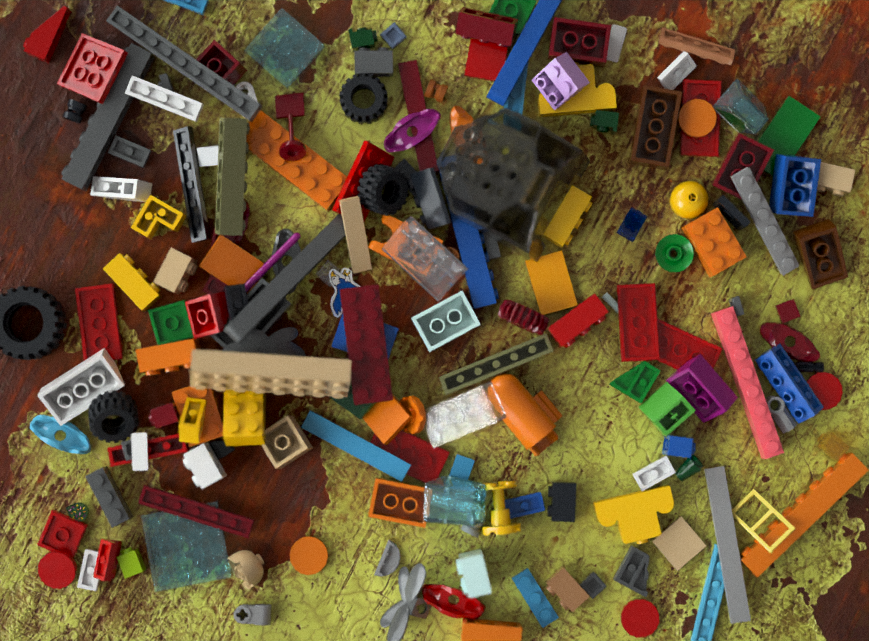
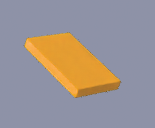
(551, 283)

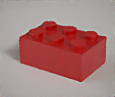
(577, 321)

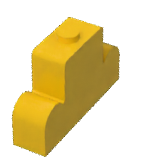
(584, 102)
(635, 513)

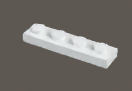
(164, 98)

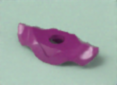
(398, 138)

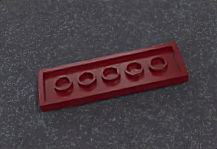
(366, 344)

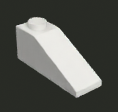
(121, 188)

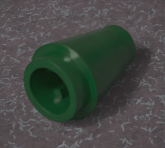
(689, 468)

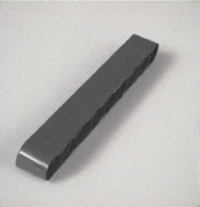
(286, 280)

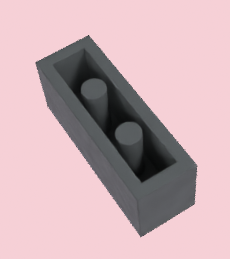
(109, 496)

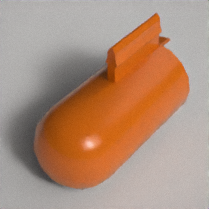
(527, 416)

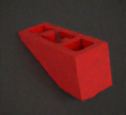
(46, 37)

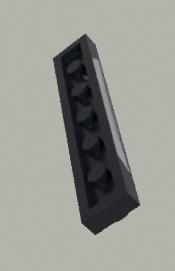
(191, 184)

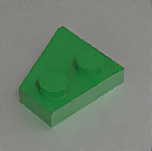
(636, 381)

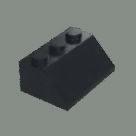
(429, 198)

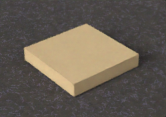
(679, 543)

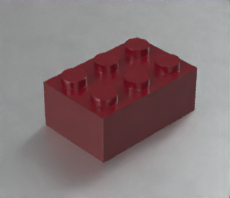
(581, 40)
(742, 153)

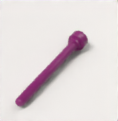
(272, 260)

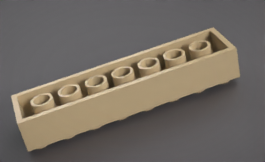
(270, 373)

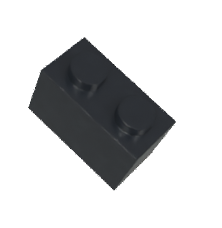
(562, 501)

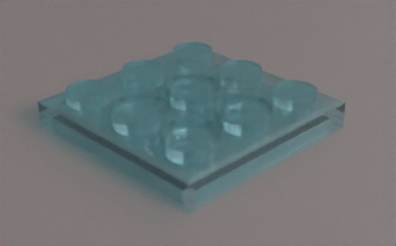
(284, 48)

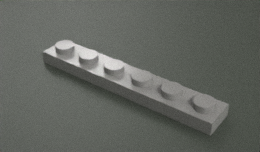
(764, 221)

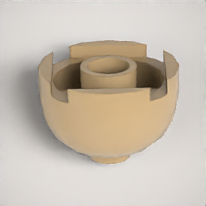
(247, 567)

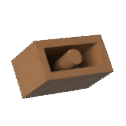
(567, 589)

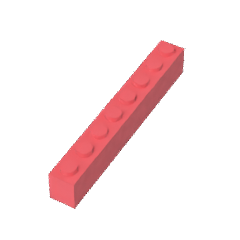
(747, 383)

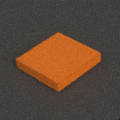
(387, 419)

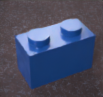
(678, 446)

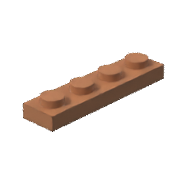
(696, 46)

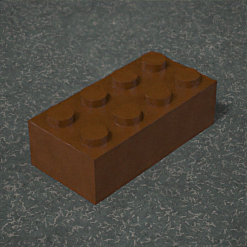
(655, 127)

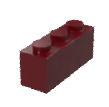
(486, 27)

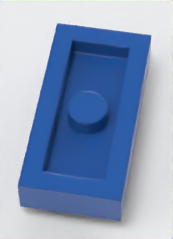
(525, 505)

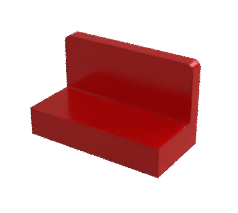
(107, 559)

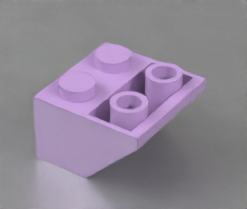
(560, 80)

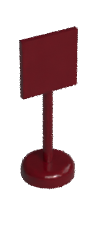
(288, 107)

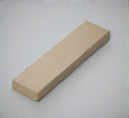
(355, 234)

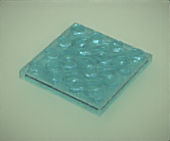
(184, 551)

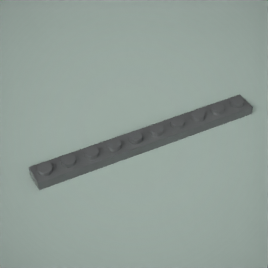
(184, 64)

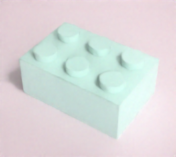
(445, 321)
(475, 577)

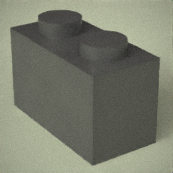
(377, 63)

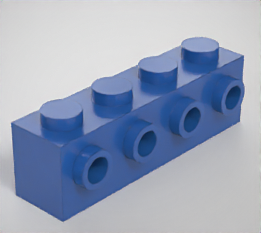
(789, 383)

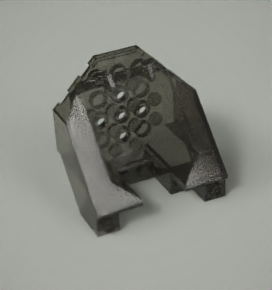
(509, 208)

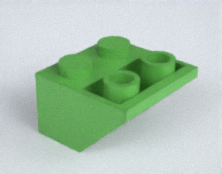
(666, 409)

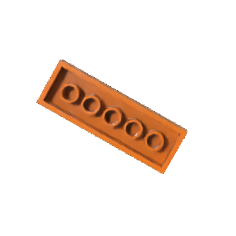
(310, 174)

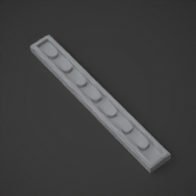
(727, 545)

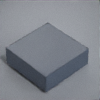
(393, 36)

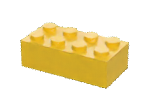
(244, 418)

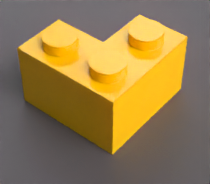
(156, 213)

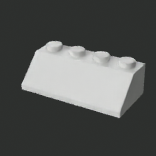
(76, 388)

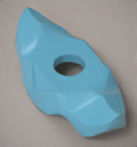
(46, 427)

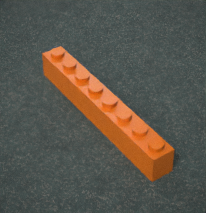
(804, 512)

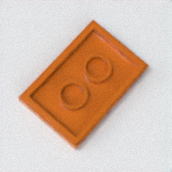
(230, 262)

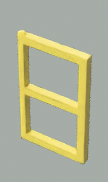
(771, 511)

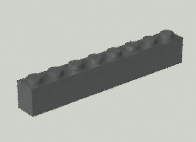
(106, 120)

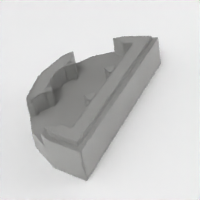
(389, 560)

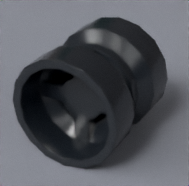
(74, 106)

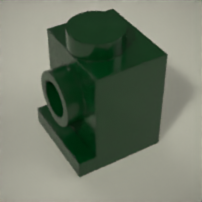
(362, 38)
(604, 121)

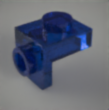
(631, 224)

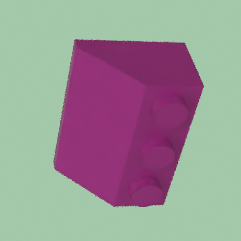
(702, 388)

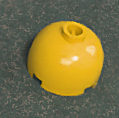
(683, 206)

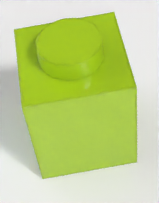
(131, 562)

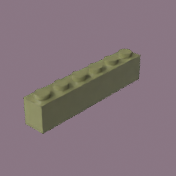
(231, 176)
(496, 364)

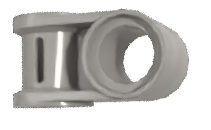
(257, 614)

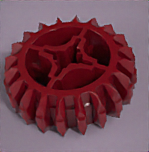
(523, 317)

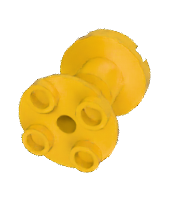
(500, 515)

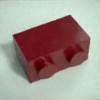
(164, 416)

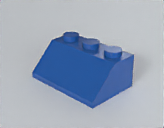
(794, 185)

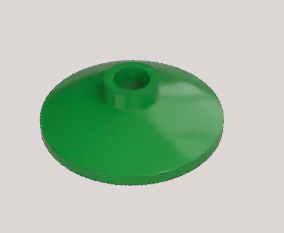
(681, 246)

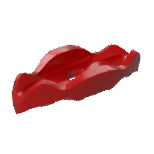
(438, 594)

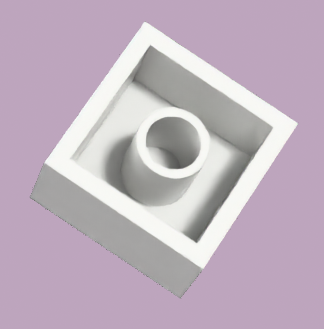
(204, 465)

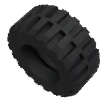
(52, 326)

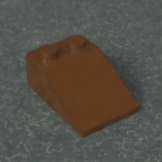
(821, 253)

